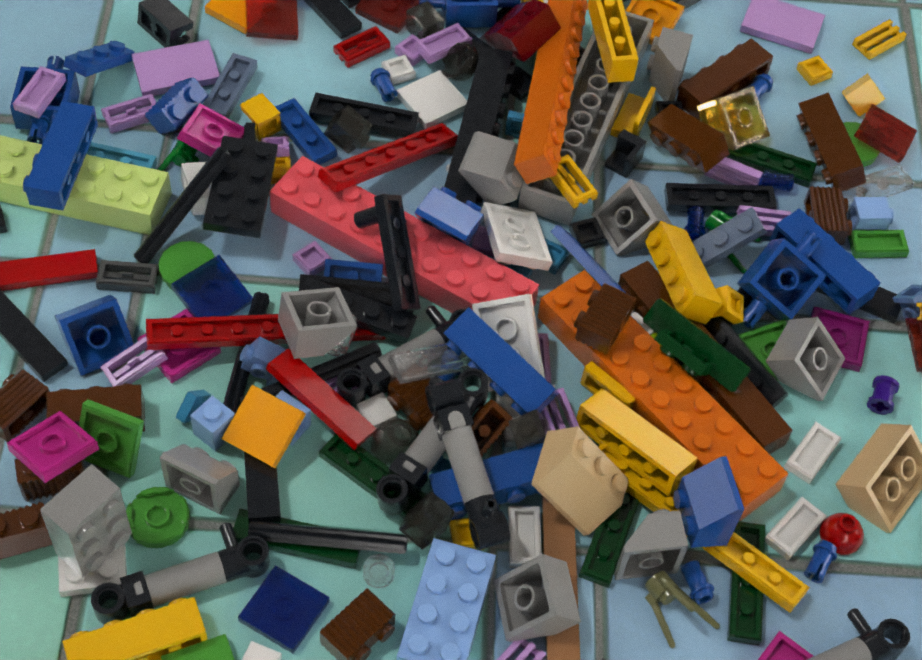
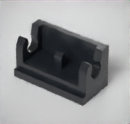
(164, 22)

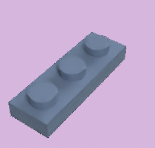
(231, 84)
(729, 237)

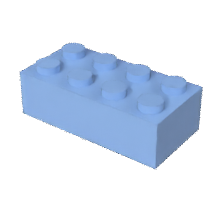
(447, 603)

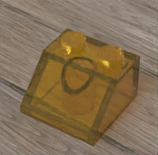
(736, 117)

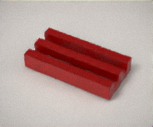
(364, 49)

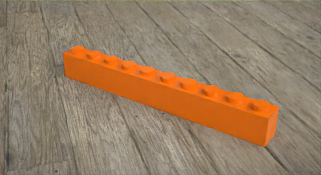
(550, 94)

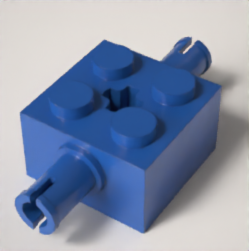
(471, 12)
(69, 92)
(797, 274)

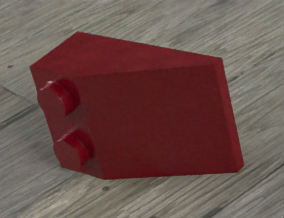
(523, 29)

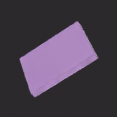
(783, 24)
(164, 67)

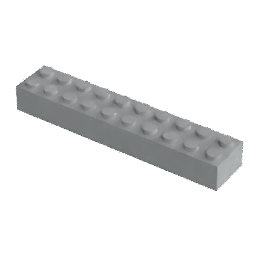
(589, 123)

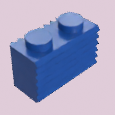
(176, 105)

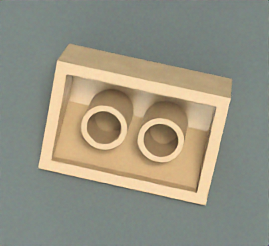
(884, 476)
(578, 479)

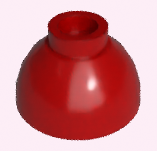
(843, 532)

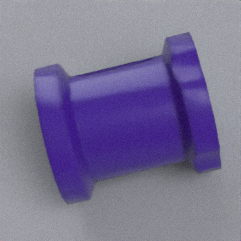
(883, 395)

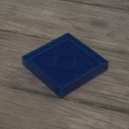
(212, 290)
(284, 609)

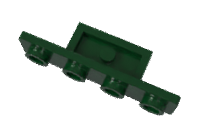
(694, 347)

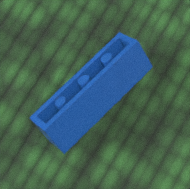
(61, 155)
(845, 277)
(500, 363)
(508, 475)

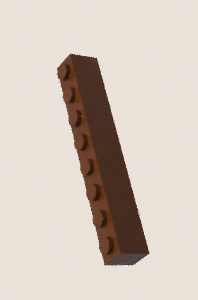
(747, 402)

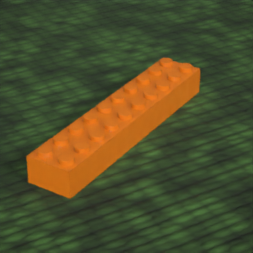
(666, 394)

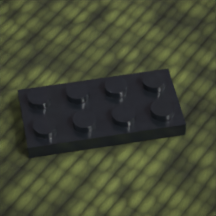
(242, 188)

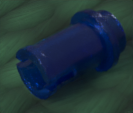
(778, 181)
(695, 223)

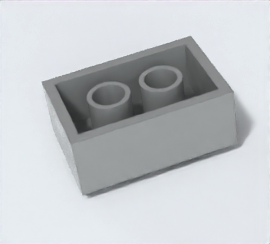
(87, 521)

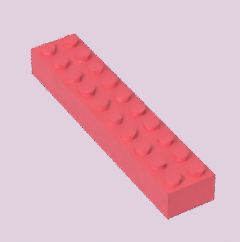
(443, 266)

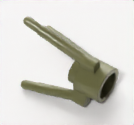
(665, 590)

